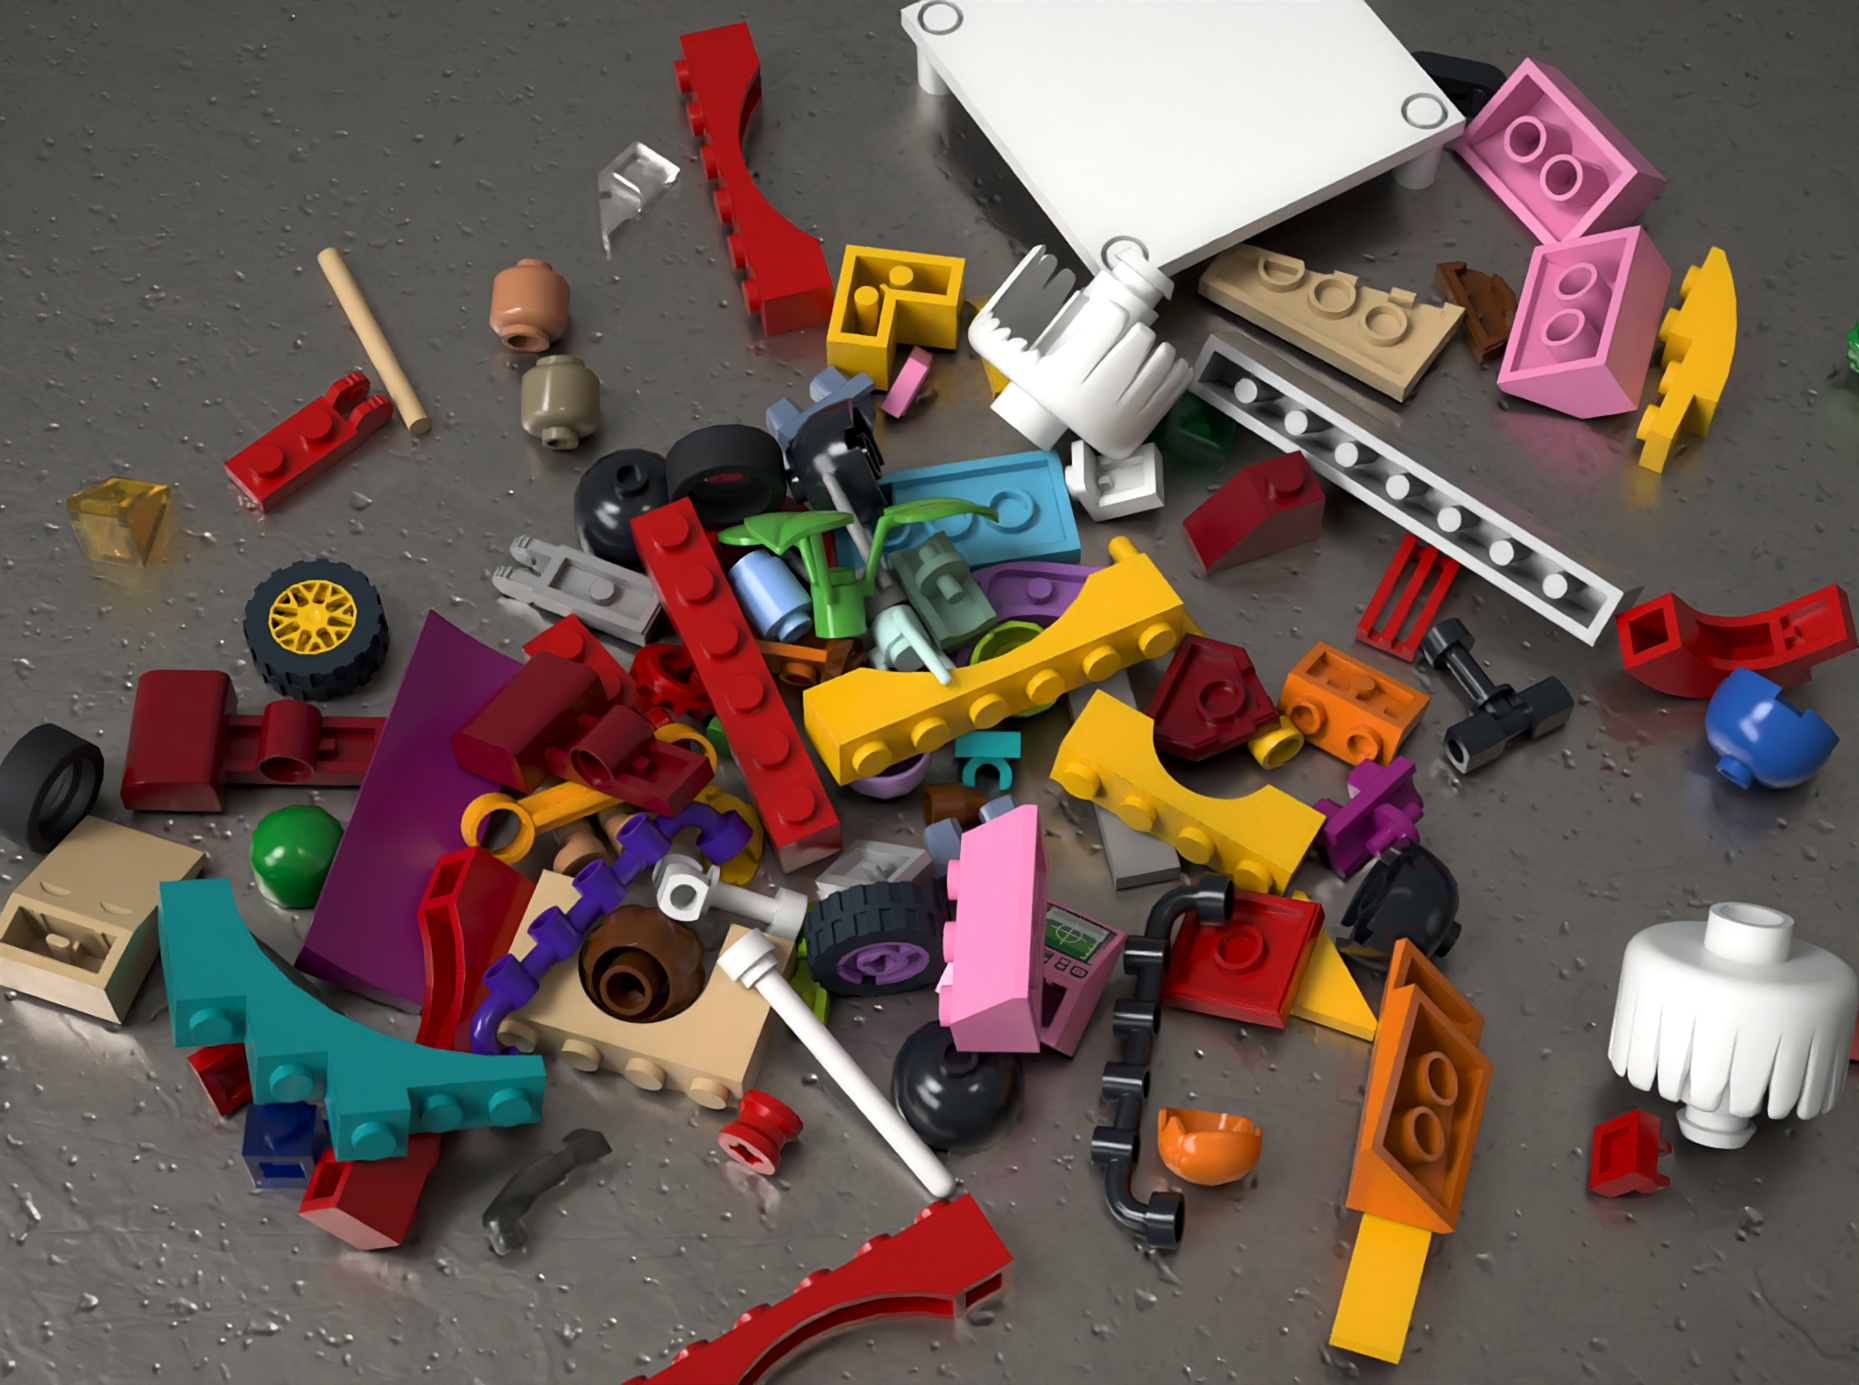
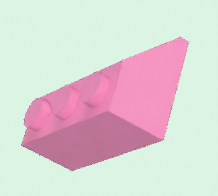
(1557, 158)
(1587, 323)
(997, 935)

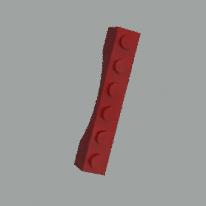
(782, 263)
(738, 685)
(465, 928)
(928, 1270)

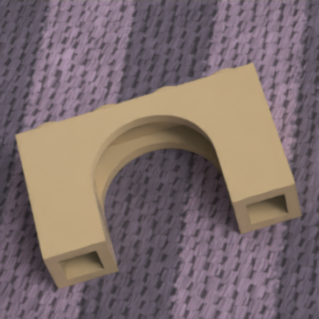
(704, 1051)

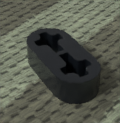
(1462, 79)

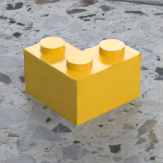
(893, 300)

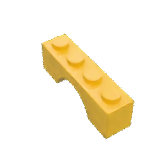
(1115, 765)

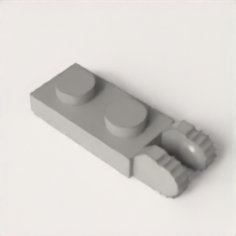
(583, 585)

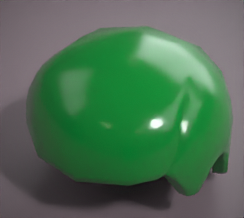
(294, 854)

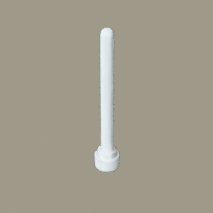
(755, 966)

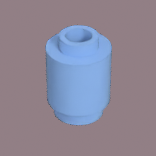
(771, 597)

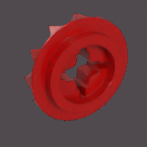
(660, 675)

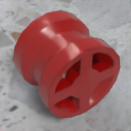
(760, 1131)

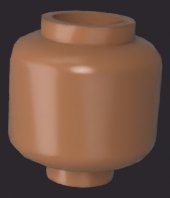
(529, 306)

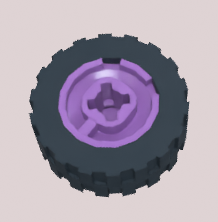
(877, 938)

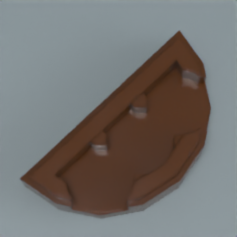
(1488, 306)

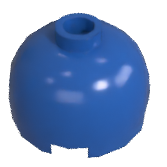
(1764, 734)

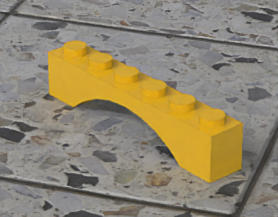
(884, 717)

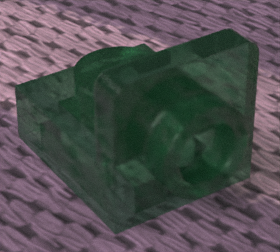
(1195, 431)

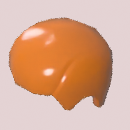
(1208, 1145)

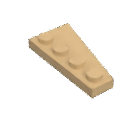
(1358, 329)

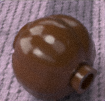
(642, 965)

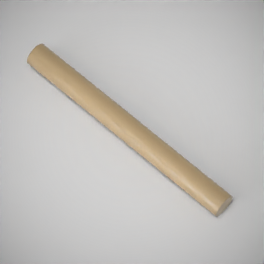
(374, 341)

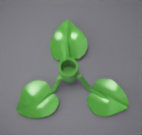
(835, 590)

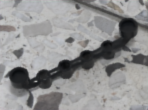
(1130, 1081)

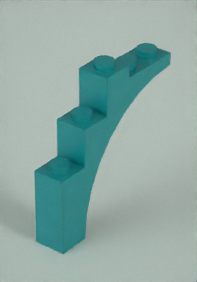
(302, 1050)

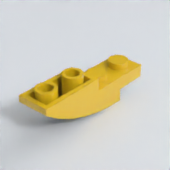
(1695, 359)

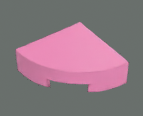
(907, 382)

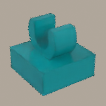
(988, 748)

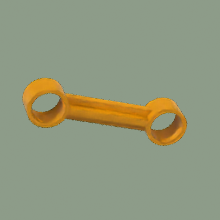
(558, 804)

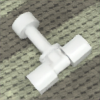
(688, 894)

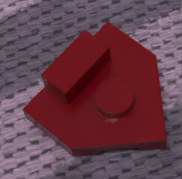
(1209, 701)

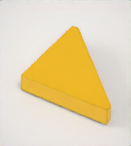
(1330, 993)

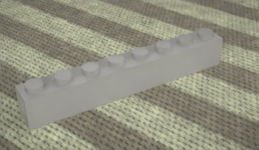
(1414, 487)

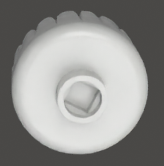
(1081, 359)
(1728, 1014)

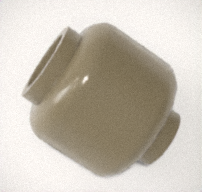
(560, 401)

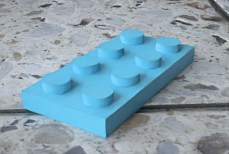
(1021, 487)

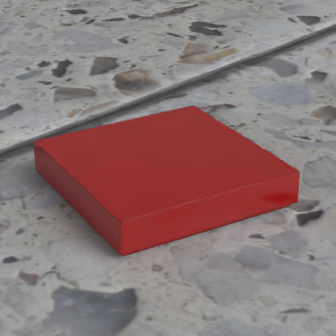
(1248, 967)

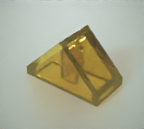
(118, 519)

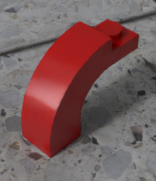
(1693, 651)

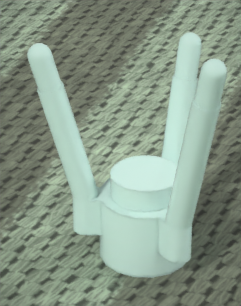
(906, 644)

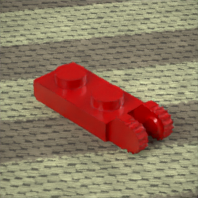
(309, 442)

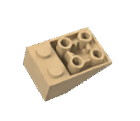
(89, 917)

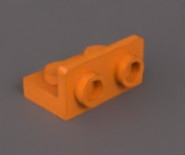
(1350, 706)

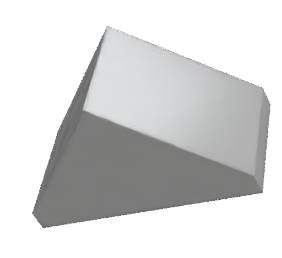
(876, 861)

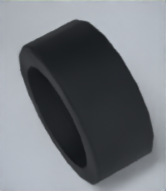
(727, 451)
(48, 787)

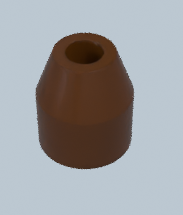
(952, 801)

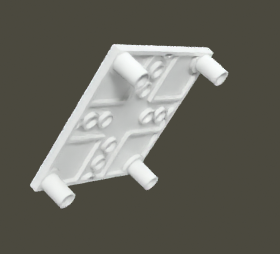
(1184, 115)

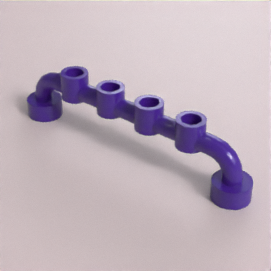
(601, 889)

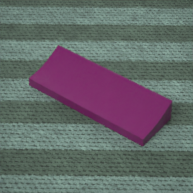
(402, 821)

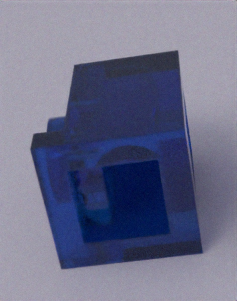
(283, 1135)

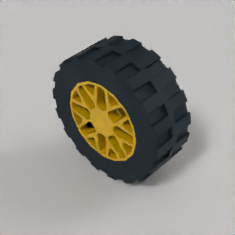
(314, 601)

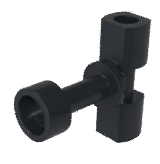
(1497, 710)

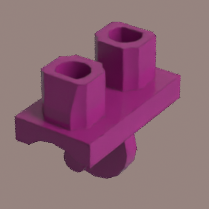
(1378, 814)

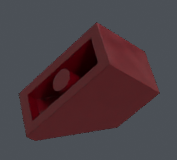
(1257, 514)

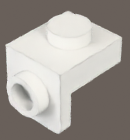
(1114, 486)

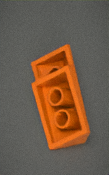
(1420, 1098)

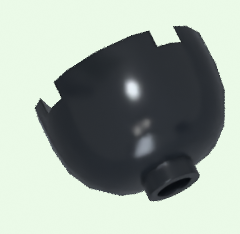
(839, 443)
(612, 494)
(1407, 899)
(956, 1096)

